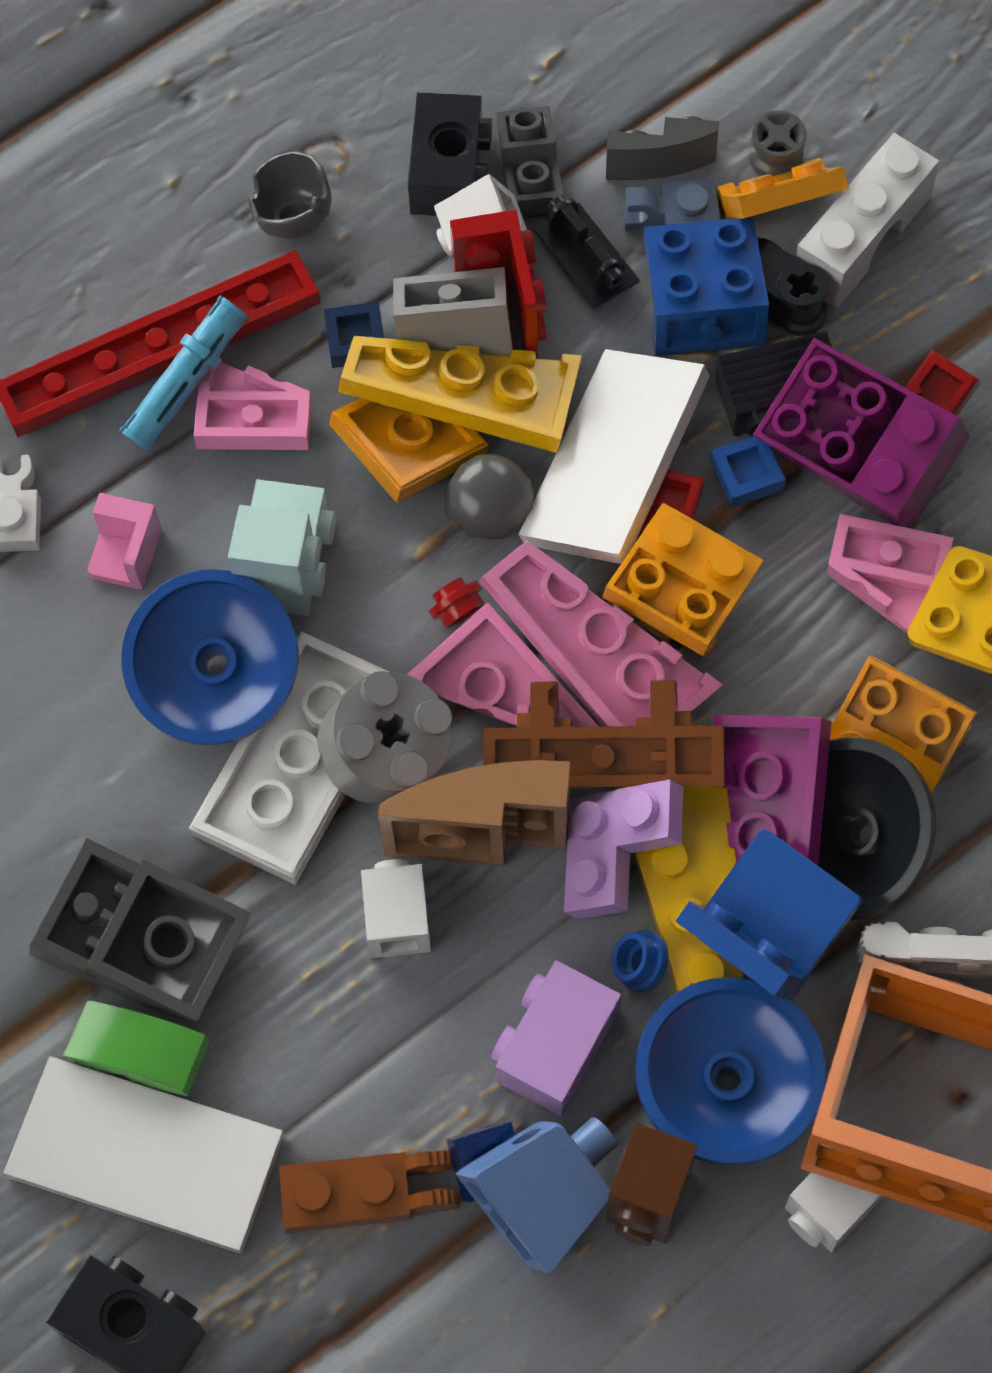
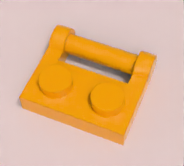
(782, 190)

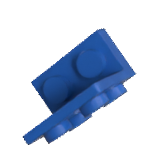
(706, 286)
(773, 915)

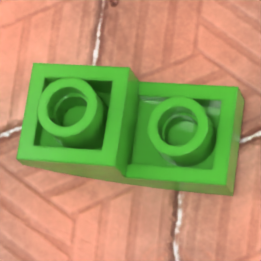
(137, 1047)

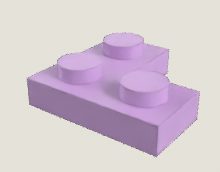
(605, 832)

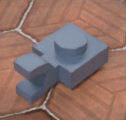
(677, 203)

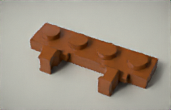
(614, 756)

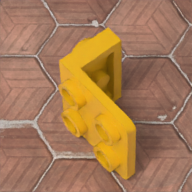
(958, 611)

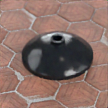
(884, 790)

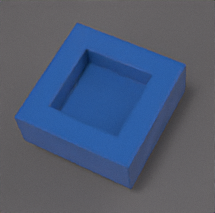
(747, 471)

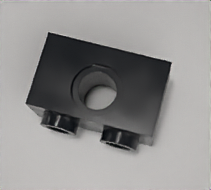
(444, 127)
(98, 1297)

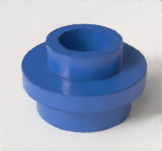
(640, 960)

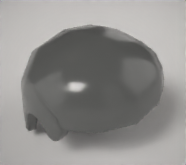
(290, 195)
(489, 496)

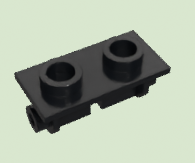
(584, 252)

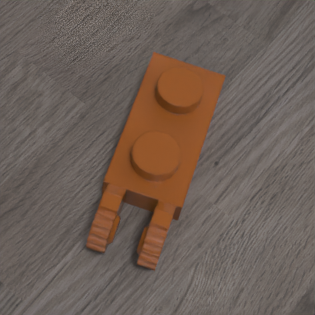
(361, 1191)

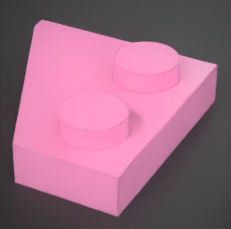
(250, 412)
(886, 565)

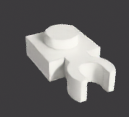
(19, 509)

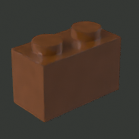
(649, 1185)

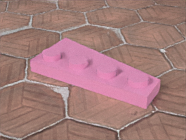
(588, 641)

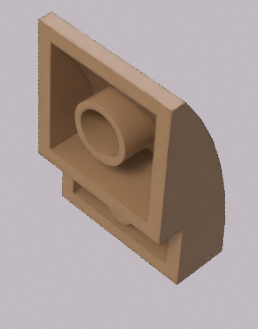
(478, 812)

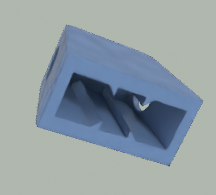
(542, 1188)

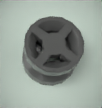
(777, 131)

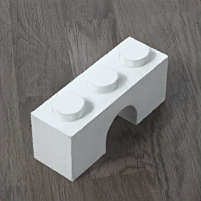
(879, 198)

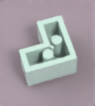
(282, 542)

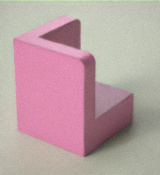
(125, 541)

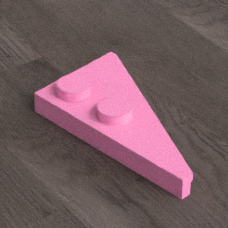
(491, 671)

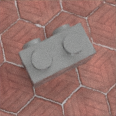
(454, 312)

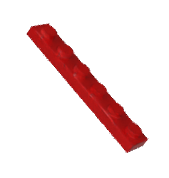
(150, 344)

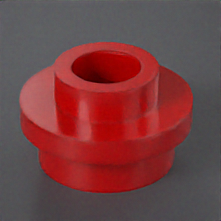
(456, 602)

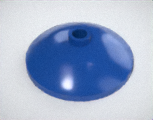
(187, 626)
(737, 1031)

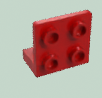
(498, 242)

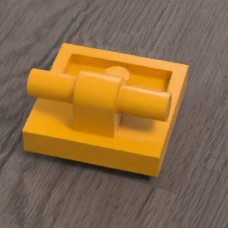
(682, 580)
(905, 716)

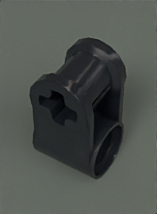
(790, 288)

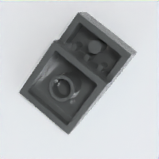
(139, 932)

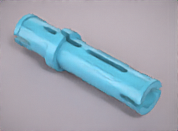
(184, 373)

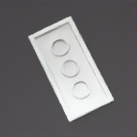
(614, 455)
(275, 786)
(145, 1154)

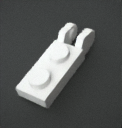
(932, 952)

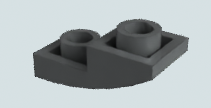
(683, 147)
(529, 158)

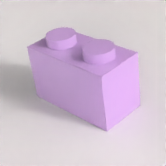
(556, 1037)

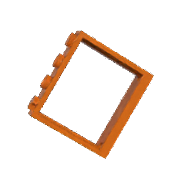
(881, 1162)

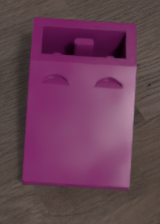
(863, 434)

